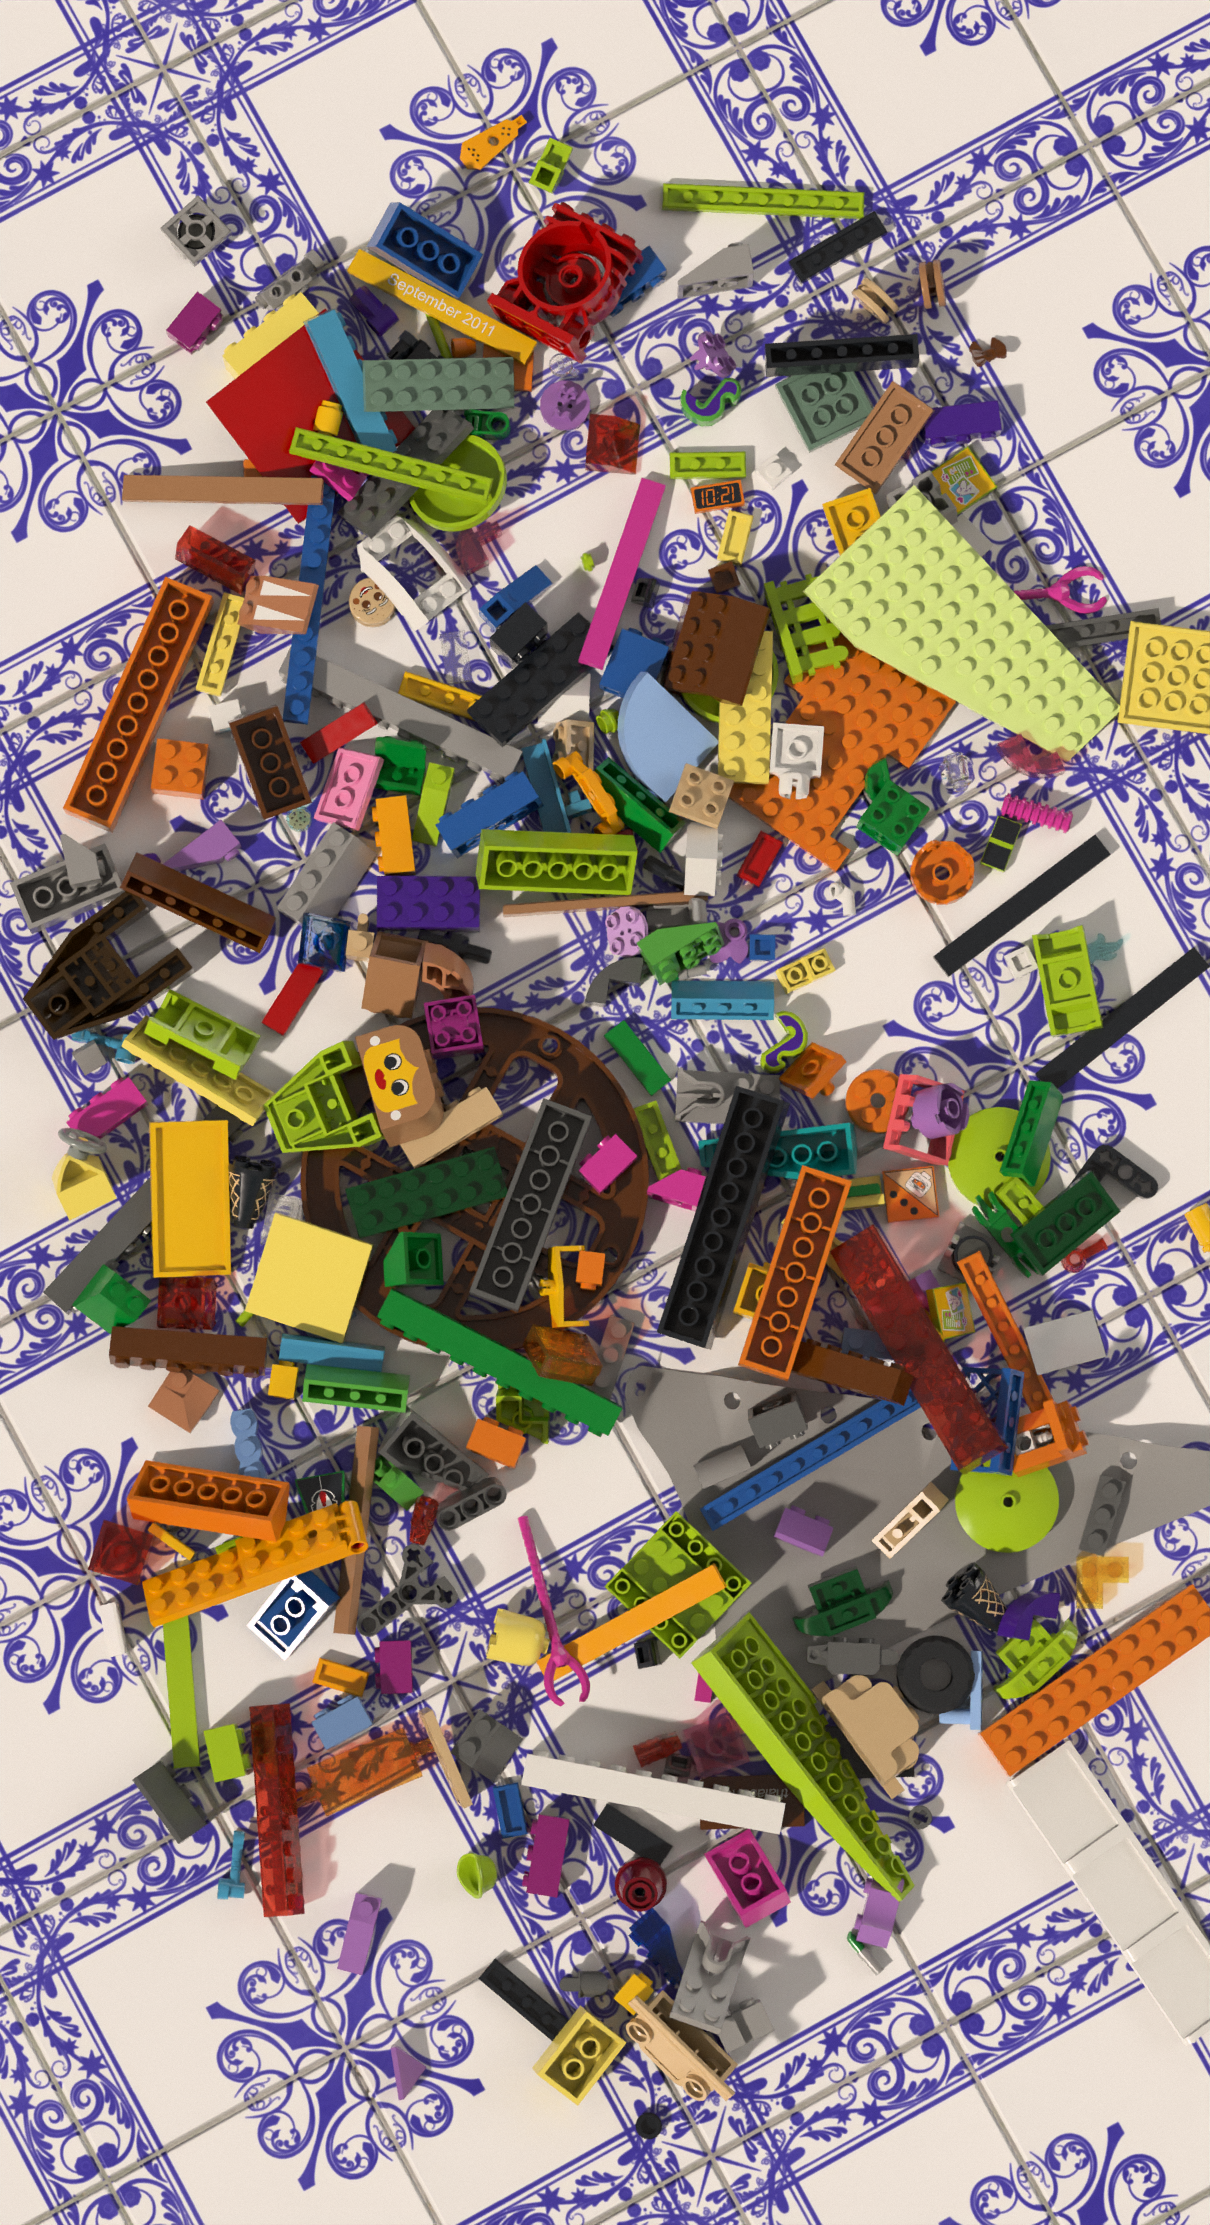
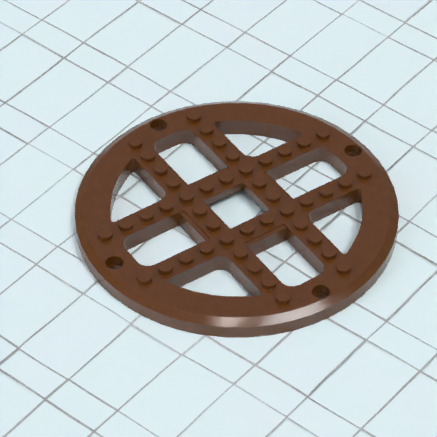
(619, 1213)

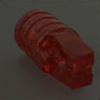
(422, 1525)
(657, 1748)

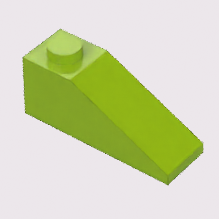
(433, 803)

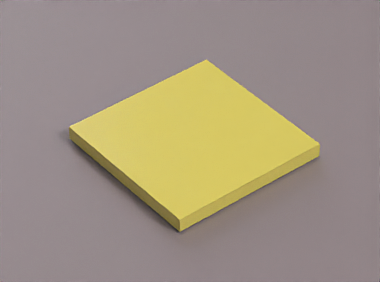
(1166, 678)
(309, 1277)

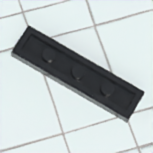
(837, 247)
(523, 1999)

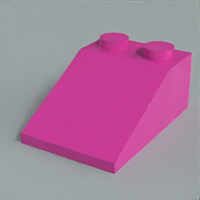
(747, 1878)

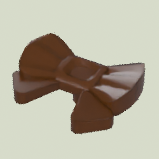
(996, 350)

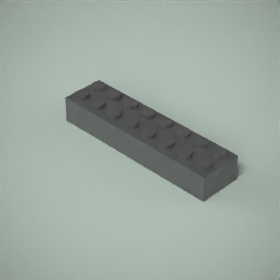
(530, 1205)

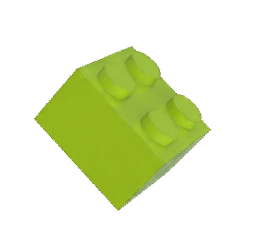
(227, 1752)

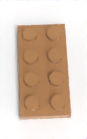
(884, 437)

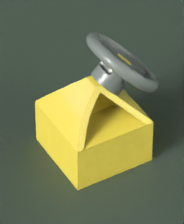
(80, 1177)

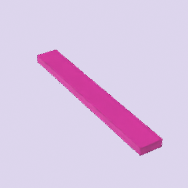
(622, 573)

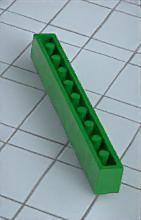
(498, 1361)

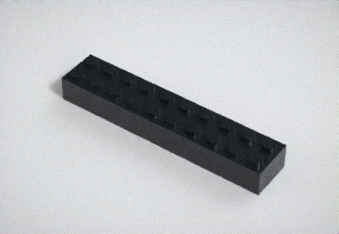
(723, 1217)

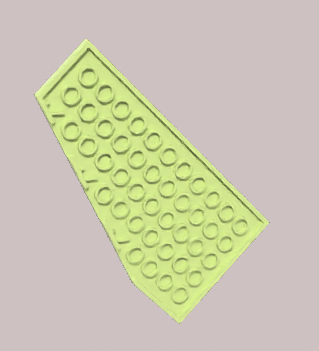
(949, 621)

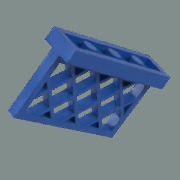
(1008, 1398)

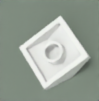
(571, 705)

